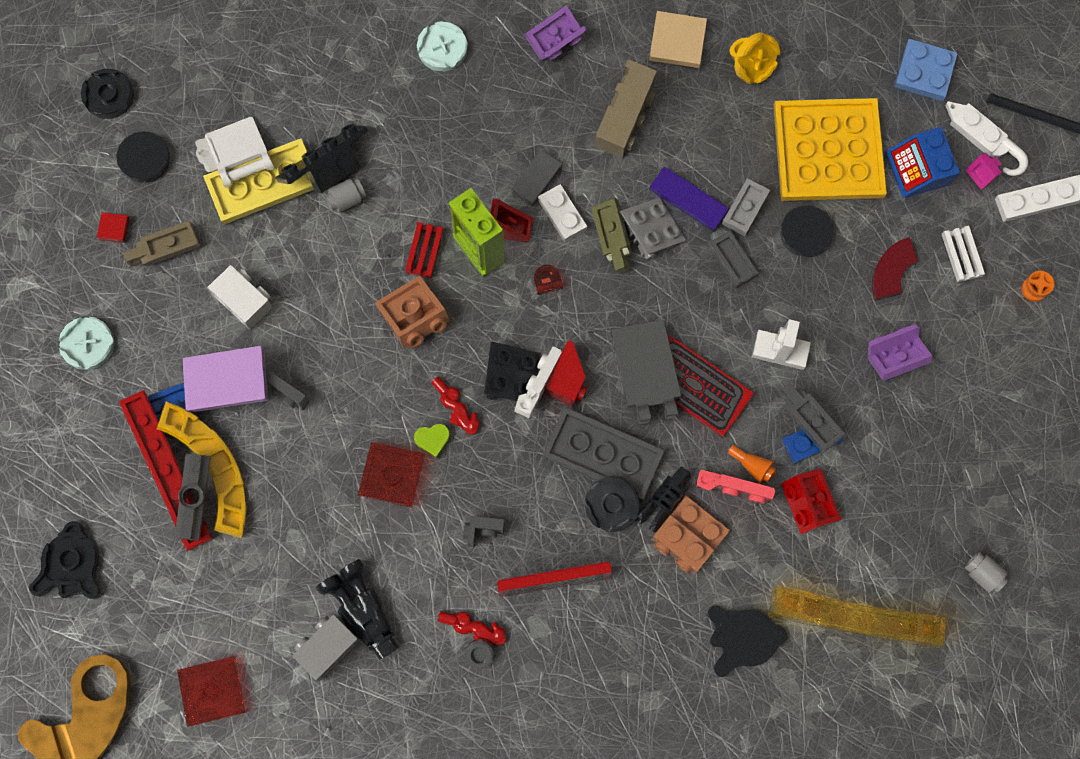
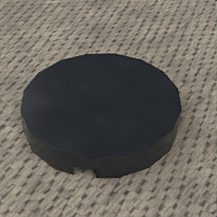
(107, 93)
(143, 157)
(806, 231)
(612, 504)

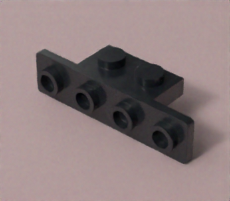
(327, 163)

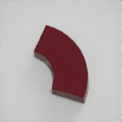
(890, 268)

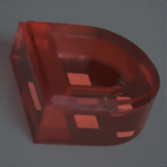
(547, 279)

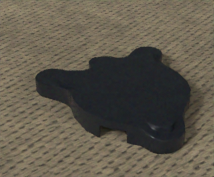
(69, 564)
(745, 638)

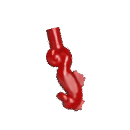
(460, 415)
(463, 625)

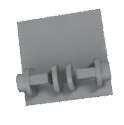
(651, 227)

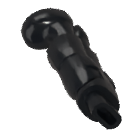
(364, 612)

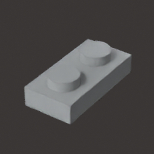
(746, 207)

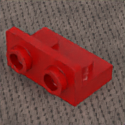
(810, 501)

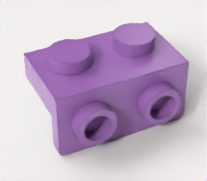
(554, 33)
(898, 352)

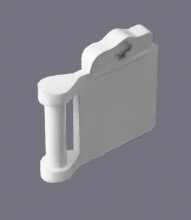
(233, 147)

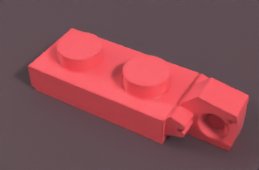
(733, 486)

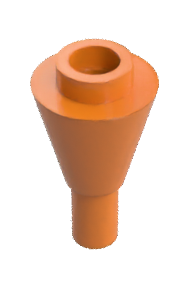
(759, 467)

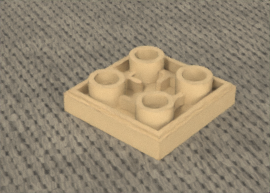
(678, 39)

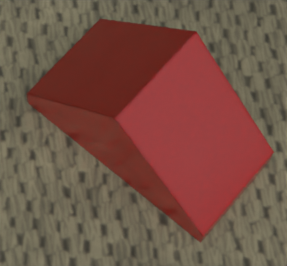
(515, 223)

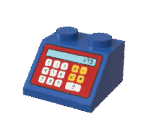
(922, 163)

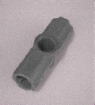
(194, 478)

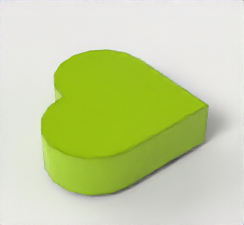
(432, 439)

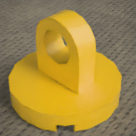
(755, 57)

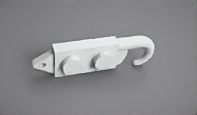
(985, 135)

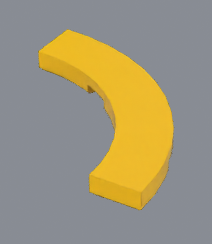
(223, 467)

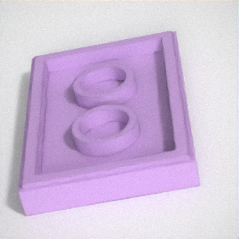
(225, 379)

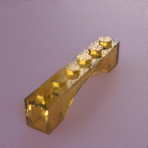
(864, 620)

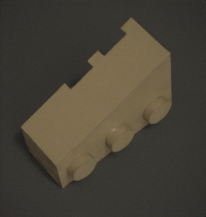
(626, 109)

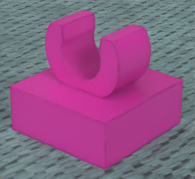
(984, 170)

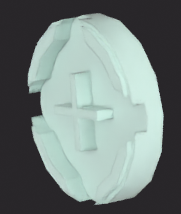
(442, 46)
(86, 343)

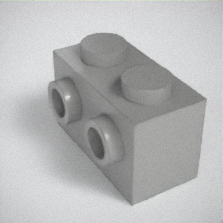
(325, 647)

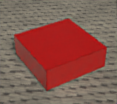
(113, 227)

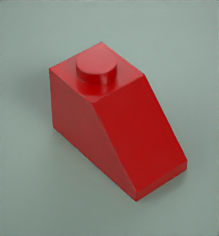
(567, 378)

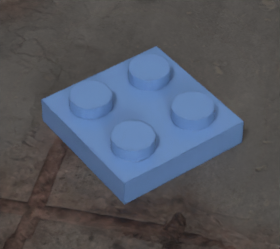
(925, 70)

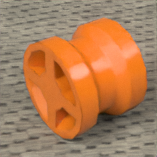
(1043, 283)

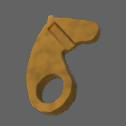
(92, 722)

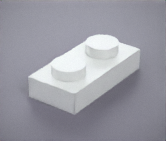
(562, 213)

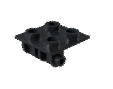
(509, 371)

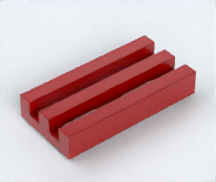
(429, 229)

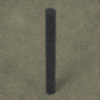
(1033, 113)

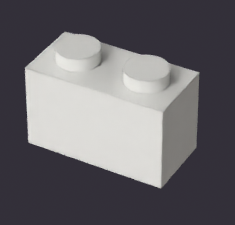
(240, 296)

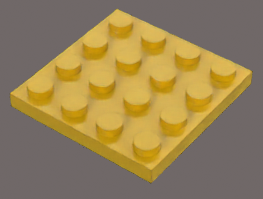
(829, 149)

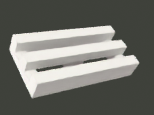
(972, 250)

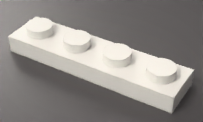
(1039, 198)

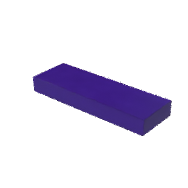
(688, 199)

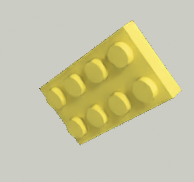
(258, 189)

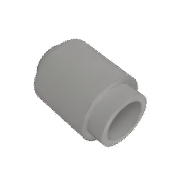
(345, 195)
(986, 572)

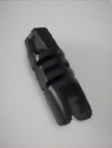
(665, 498)

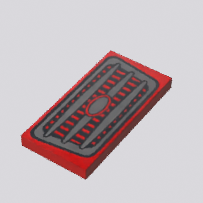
(706, 390)
(554, 579)

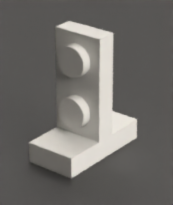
(782, 347)

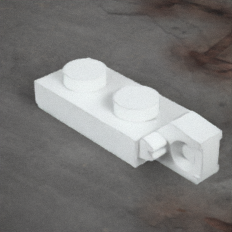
(536, 384)

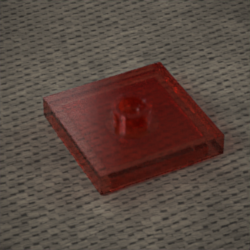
(391, 474)
(211, 691)

